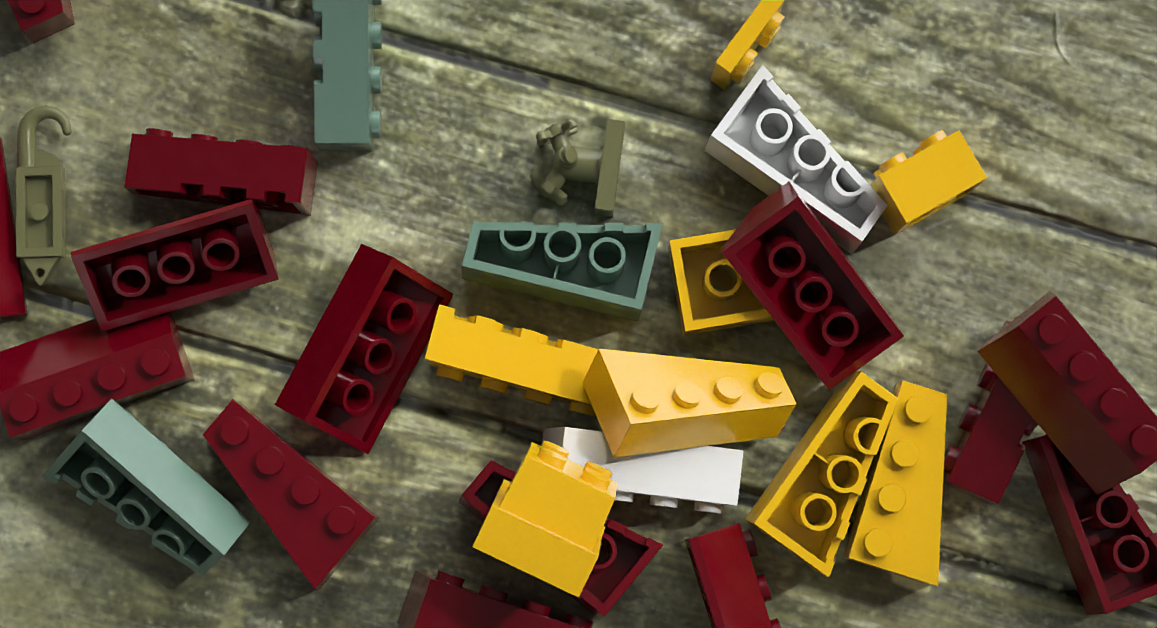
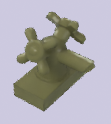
(582, 164)

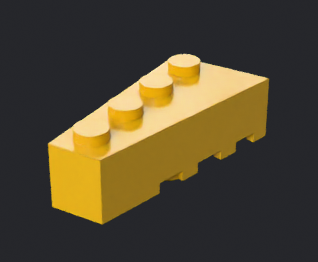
(510, 359)
(683, 402)
(820, 481)

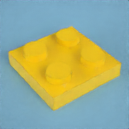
(740, 53)

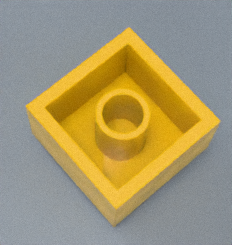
(928, 181)
(709, 288)

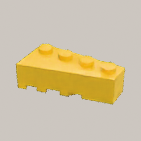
(903, 493)

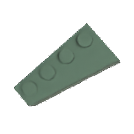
(566, 263)
(149, 489)

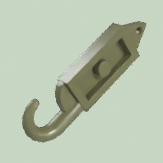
(40, 196)

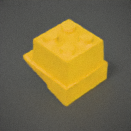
(550, 517)

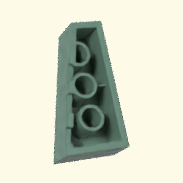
(346, 75)

